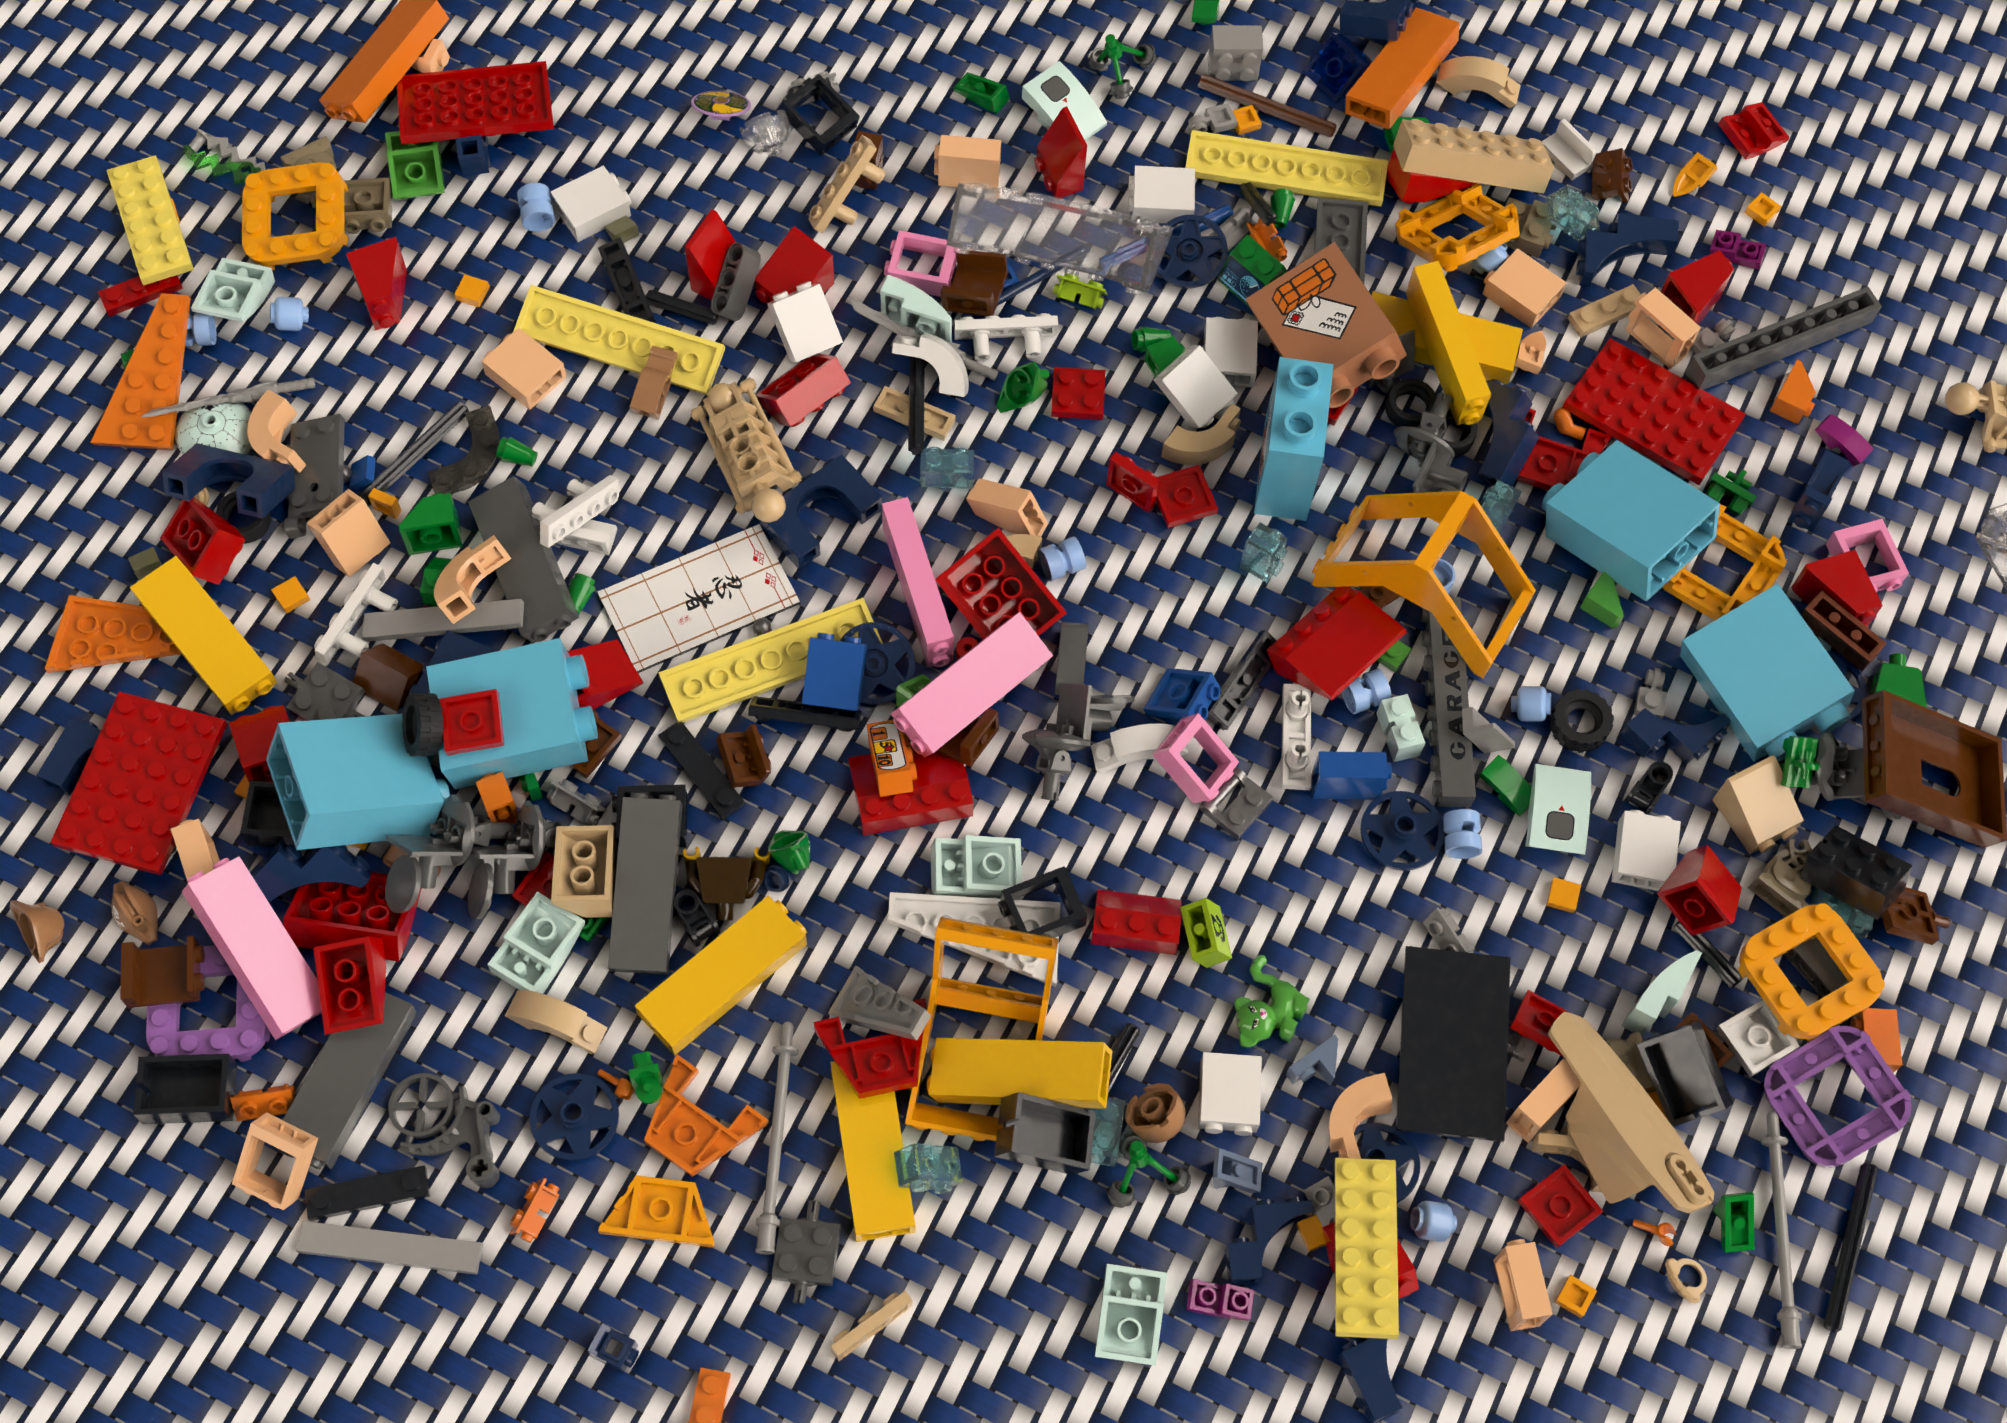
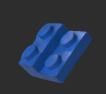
(1182, 694)

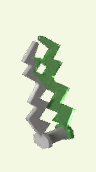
(236, 164)

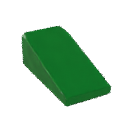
(983, 92)

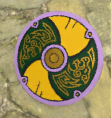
(720, 104)

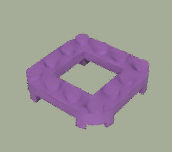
(238, 1041)
(1873, 1072)

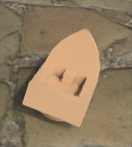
(434, 58)
(1531, 352)

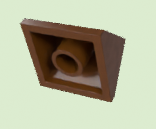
(387, 675)

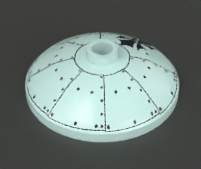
(226, 433)

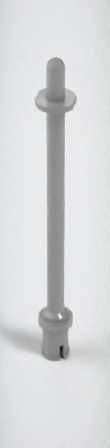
(768, 1220)
(1788, 1315)

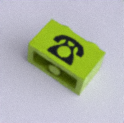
(1206, 932)

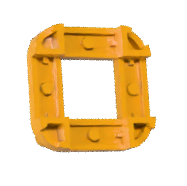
(256, 214)
(1415, 228)
(1767, 566)
(1780, 996)

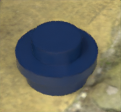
(776, 878)

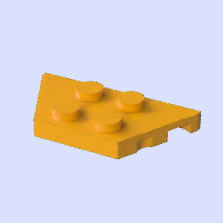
(660, 1212)

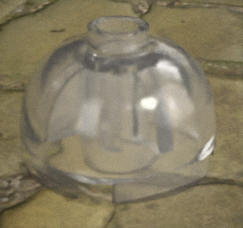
(767, 133)

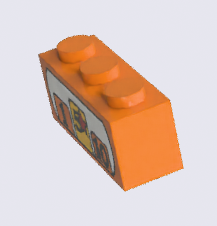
(891, 758)

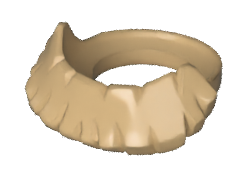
(1673, 1268)

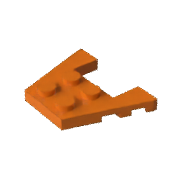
(689, 1134)

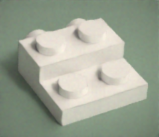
(1756, 1038)

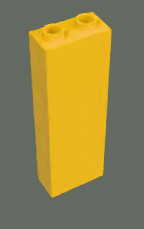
(1492, 342)
(1448, 343)
(204, 635)
(722, 974)
(994, 1068)
(869, 1140)

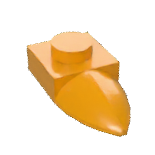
(1693, 175)

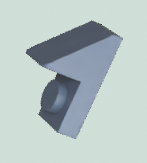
(1321, 1058)
(1236, 1171)

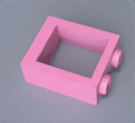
(925, 244)
(1868, 532)
(1169, 758)

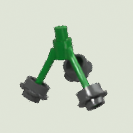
(1102, 57)
(1135, 1151)

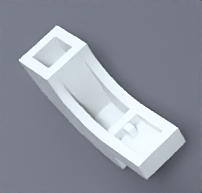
(942, 357)
(1130, 745)

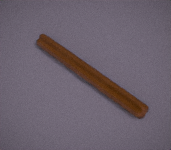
(1267, 105)

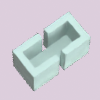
(1404, 738)

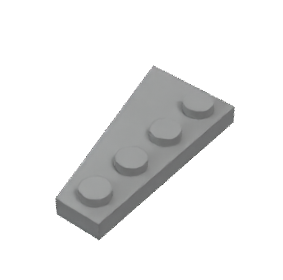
(878, 1007)

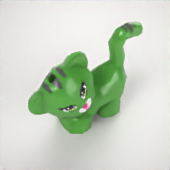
(1258, 1020)

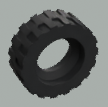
(1581, 700)
(422, 724)

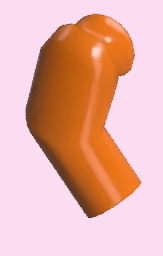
(1566, 426)

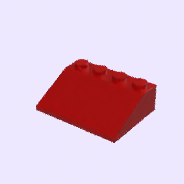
(997, 583)
(1334, 642)
(937, 795)
(342, 912)

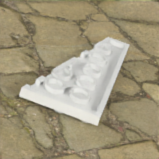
(922, 913)

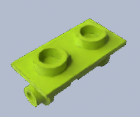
(1089, 292)

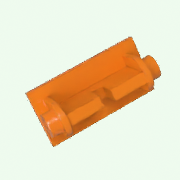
(1262, 235)
(255, 1103)
(538, 1198)

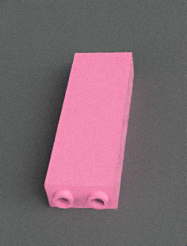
(918, 583)
(971, 685)
(255, 945)

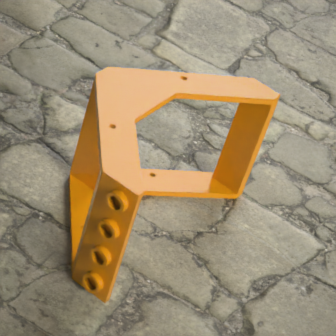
(1415, 578)
(983, 1000)

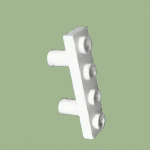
(995, 327)
(586, 505)
(354, 606)
(1296, 737)

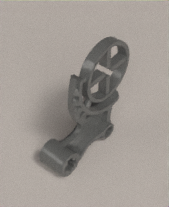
(469, 1127)

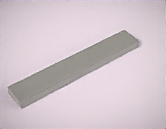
(433, 621)
(389, 1247)

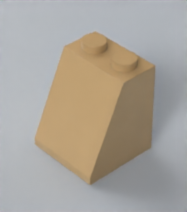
(1759, 806)

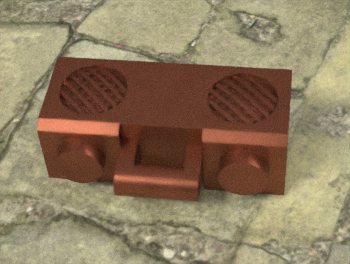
(1842, 631)

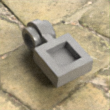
(1218, 117)
(1708, 339)
(1650, 697)

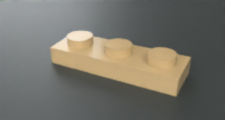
(1604, 311)
(896, 407)
(871, 1324)

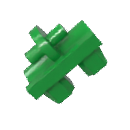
(1741, 497)
(1799, 761)
(646, 1078)

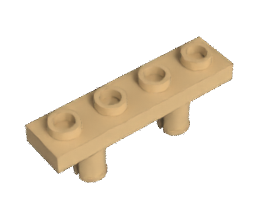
(846, 176)

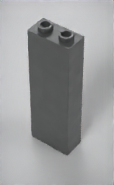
(533, 569)
(645, 885)
(346, 1079)

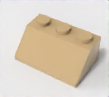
(585, 870)

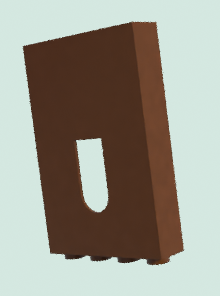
(1903, 734)

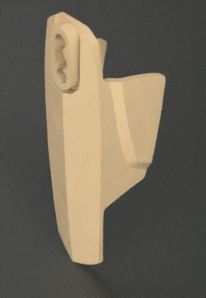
(1621, 1127)

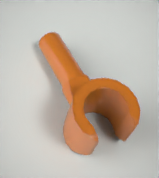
(624, 1088)
(1659, 1230)

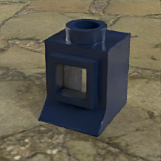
(613, 1348)

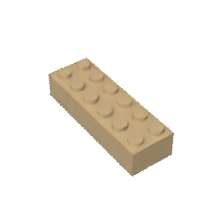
(1473, 156)

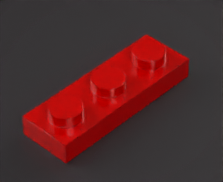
(133, 293)

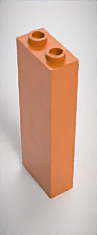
(383, 60)
(1402, 68)

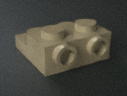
(367, 205)
(1533, 227)

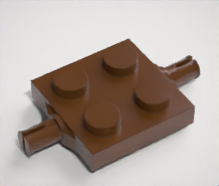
(1914, 917)

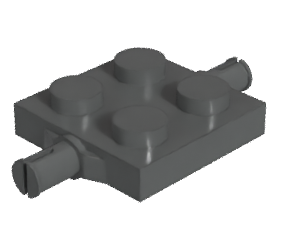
(324, 695)
(806, 1252)

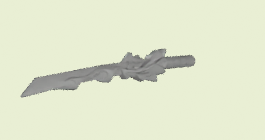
(882, 319)
(239, 395)

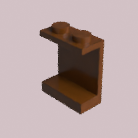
(976, 283)
(973, 739)
(161, 974)

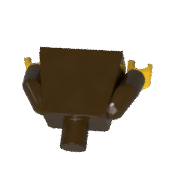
(725, 879)

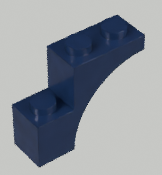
(473, 155)
(1651, 733)
(1266, 1220)

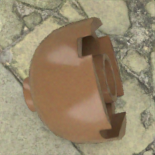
(1156, 1114)

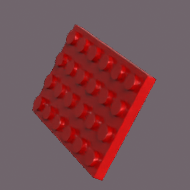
(474, 102)
(1654, 411)
(139, 783)

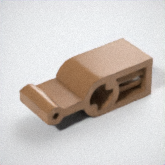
(654, 383)

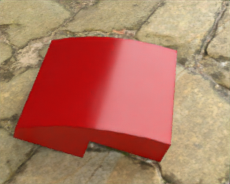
(1753, 130)

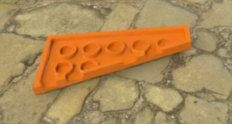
(149, 382)
(105, 634)

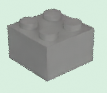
(1235, 52)

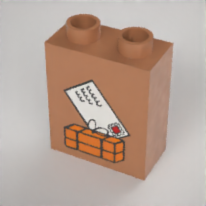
(1329, 317)

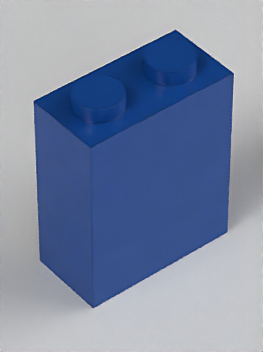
(834, 672)
(1350, 775)

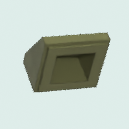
(622, 228)
(145, 562)

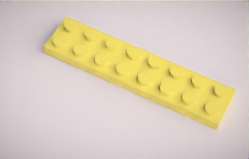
(1287, 167)
(616, 337)
(754, 664)

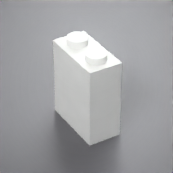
(1162, 193)
(591, 203)
(804, 321)
(1233, 348)
(1196, 387)
(1645, 849)
(1229, 1093)

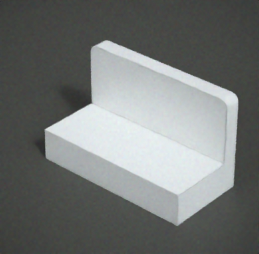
(1570, 150)
(592, 537)

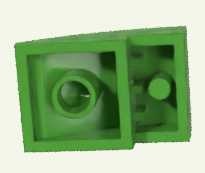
(414, 168)

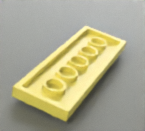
(150, 220)
(1366, 1249)

